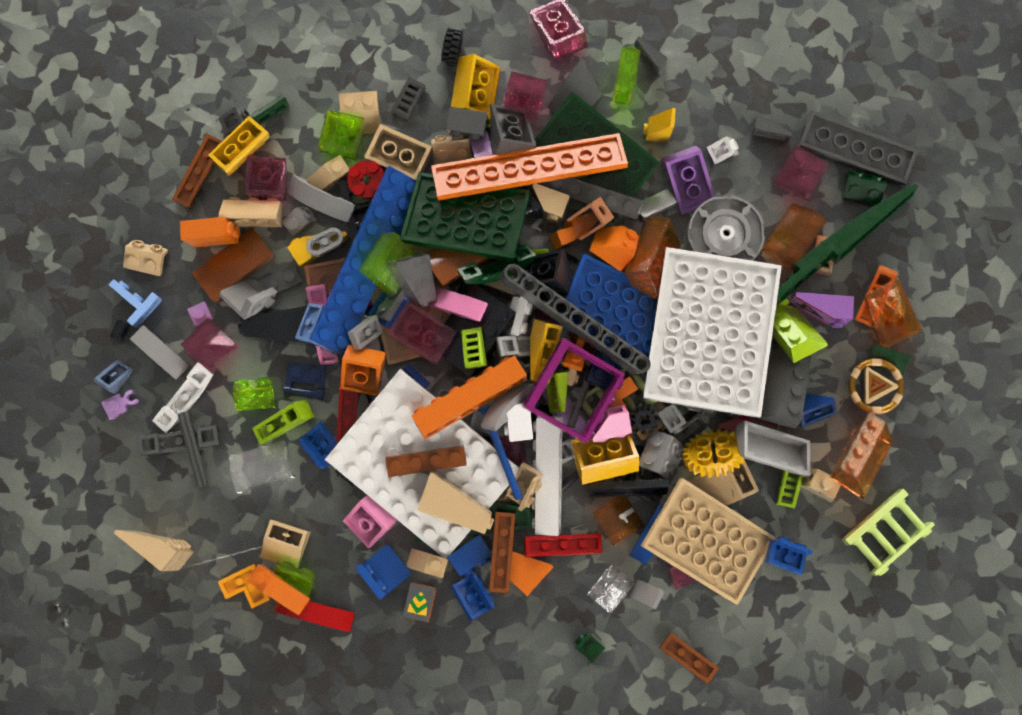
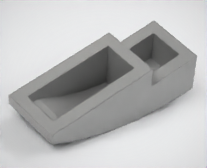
(159, 352)
(646, 594)

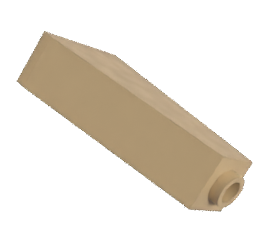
(453, 505)

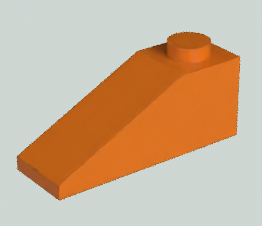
(883, 276)
(278, 589)

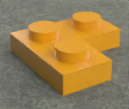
(238, 583)

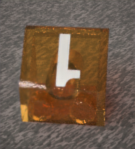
(617, 519)

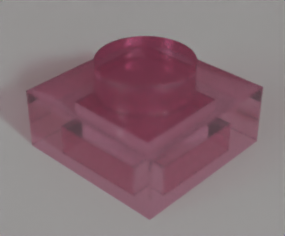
(680, 579)

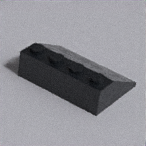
(494, 323)

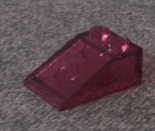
(559, 29)
(421, 333)

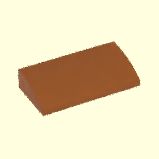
(233, 264)
(445, 264)

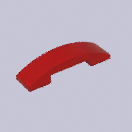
(321, 615)

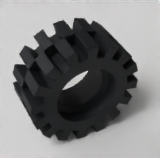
(452, 46)

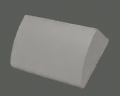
(774, 448)

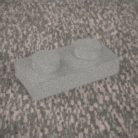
(365, 332)

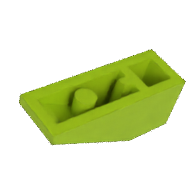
(283, 421)

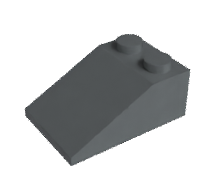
(509, 130)

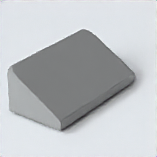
(656, 204)

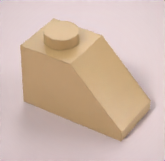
(427, 563)

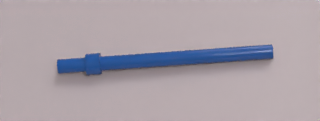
(503, 458)

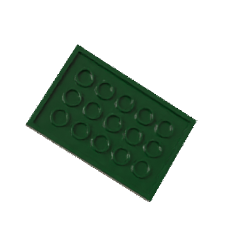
(580, 121)
(471, 224)

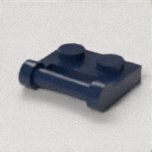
(307, 375)

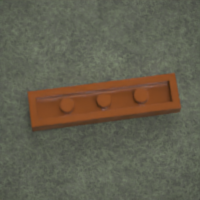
(196, 173)
(426, 461)
(502, 552)

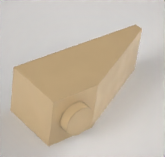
(329, 174)

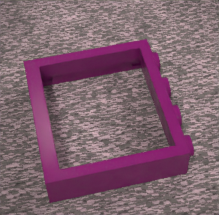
(546, 374)

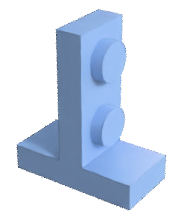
(143, 309)

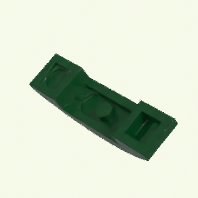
(491, 272)

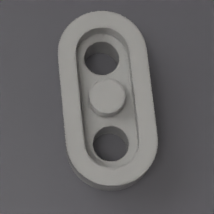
(324, 241)

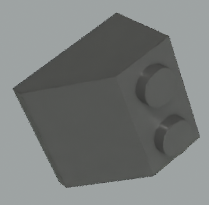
(466, 123)

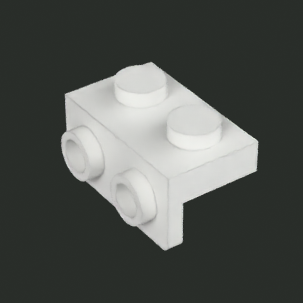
(523, 309)

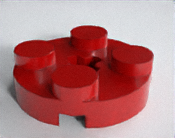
(357, 173)

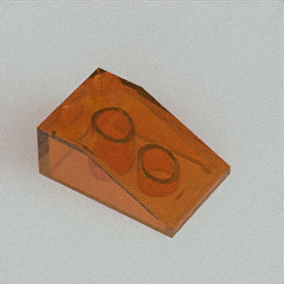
(891, 314)

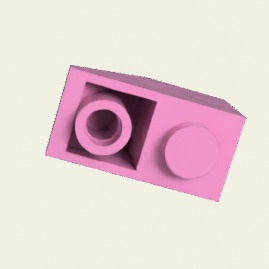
(615, 424)

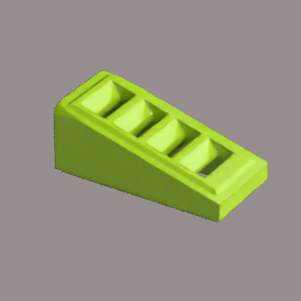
(466, 349)
(557, 392)
(796, 488)

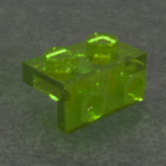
(253, 394)
(299, 578)

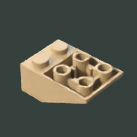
(728, 488)

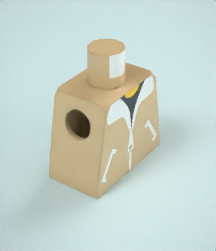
(821, 485)

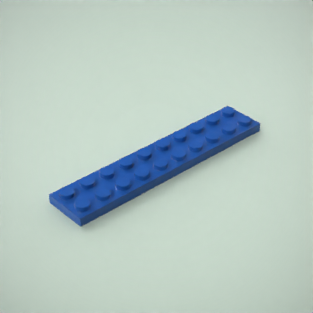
(352, 289)

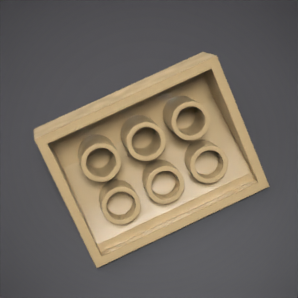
(160, 551)

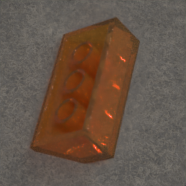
(646, 266)
(863, 455)

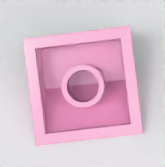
(369, 521)

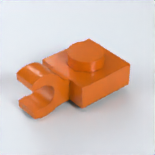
(572, 360)

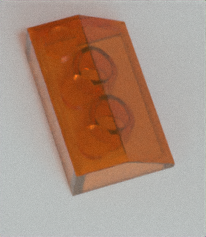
(794, 234)

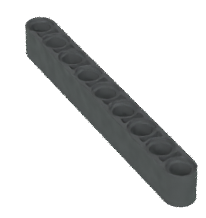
(565, 319)

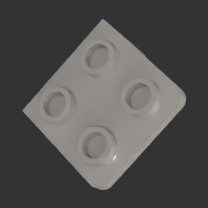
(247, 300)
(662, 455)

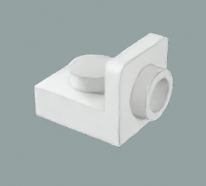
(723, 149)

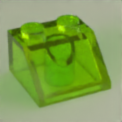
(341, 134)

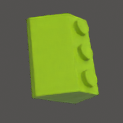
(796, 333)

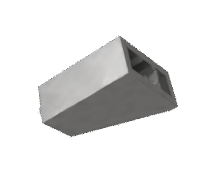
(415, 278)

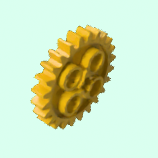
(699, 453)

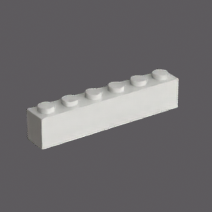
(548, 462)

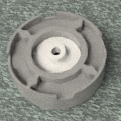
(730, 217)

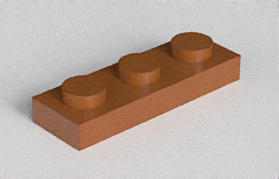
(688, 658)

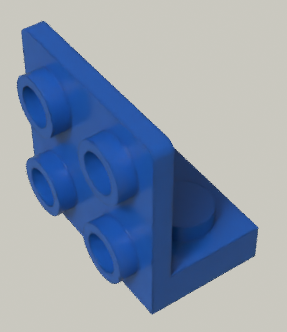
(383, 571)

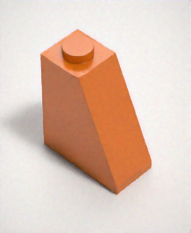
(527, 572)

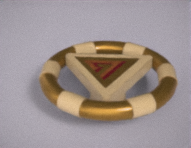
(876, 386)

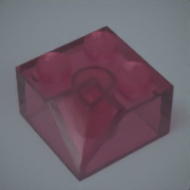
(801, 172)
(266, 178)
(209, 345)

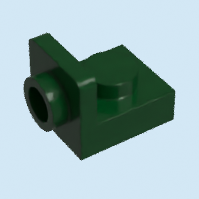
(588, 646)

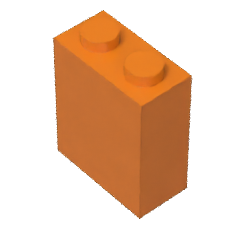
(209, 232)

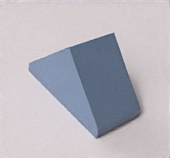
(114, 376)

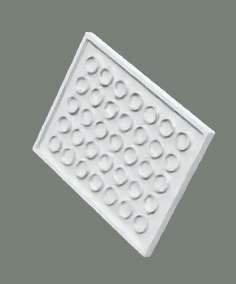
(712, 332)
(389, 431)

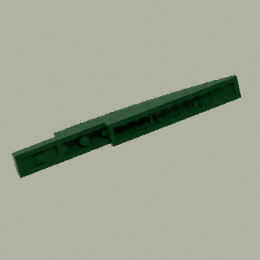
(843, 241)

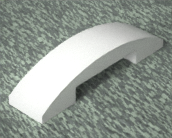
(184, 398)

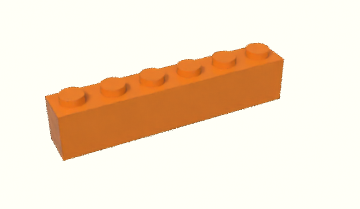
(469, 397)

